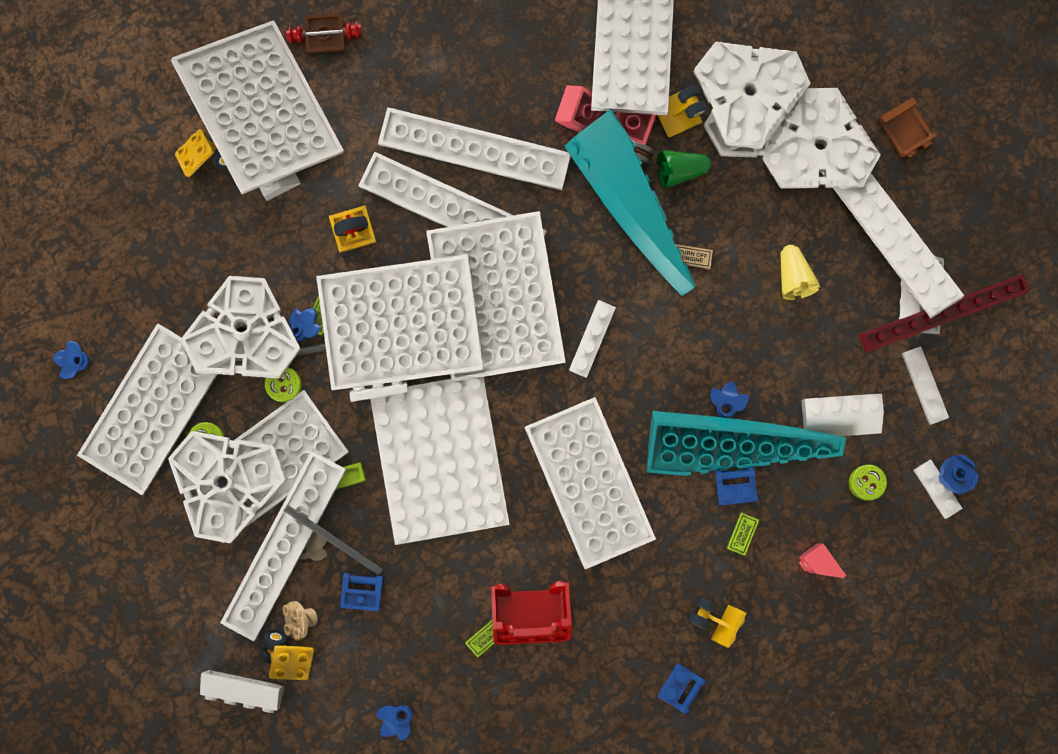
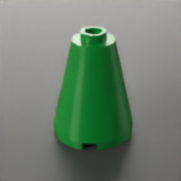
(680, 167)

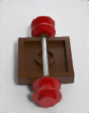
(324, 33)

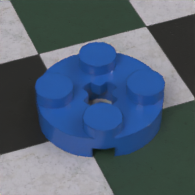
(949, 478)

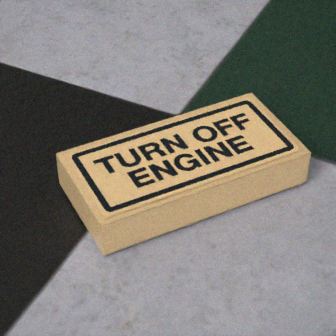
(696, 257)

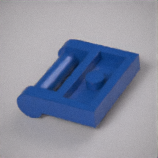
(737, 492)
(361, 598)
(676, 685)

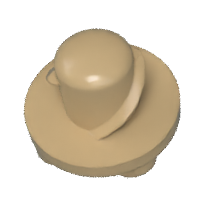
(298, 620)

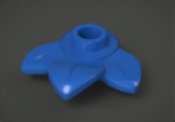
(304, 323)
(69, 360)
(728, 397)
(392, 722)

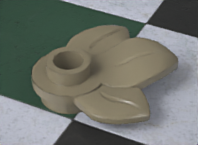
(315, 548)

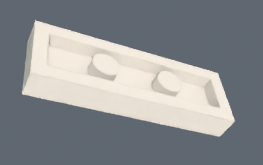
(378, 390)
(942, 497)

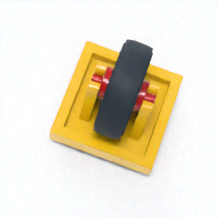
(352, 229)

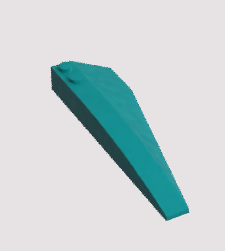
(615, 173)
(710, 443)

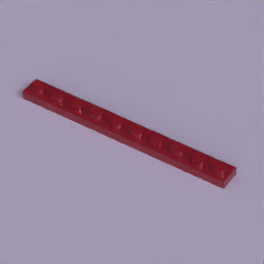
(921, 321)

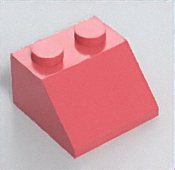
(576, 109)
(637, 125)
(820, 561)

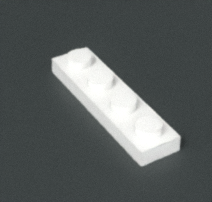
(592, 338)
(925, 385)

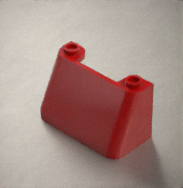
(531, 615)

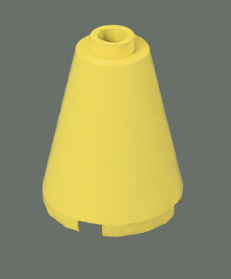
(796, 274)

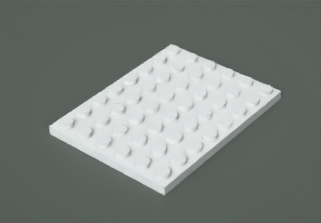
(257, 106)
(510, 291)
(400, 322)
(439, 460)

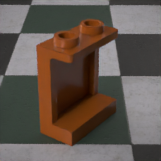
(906, 129)

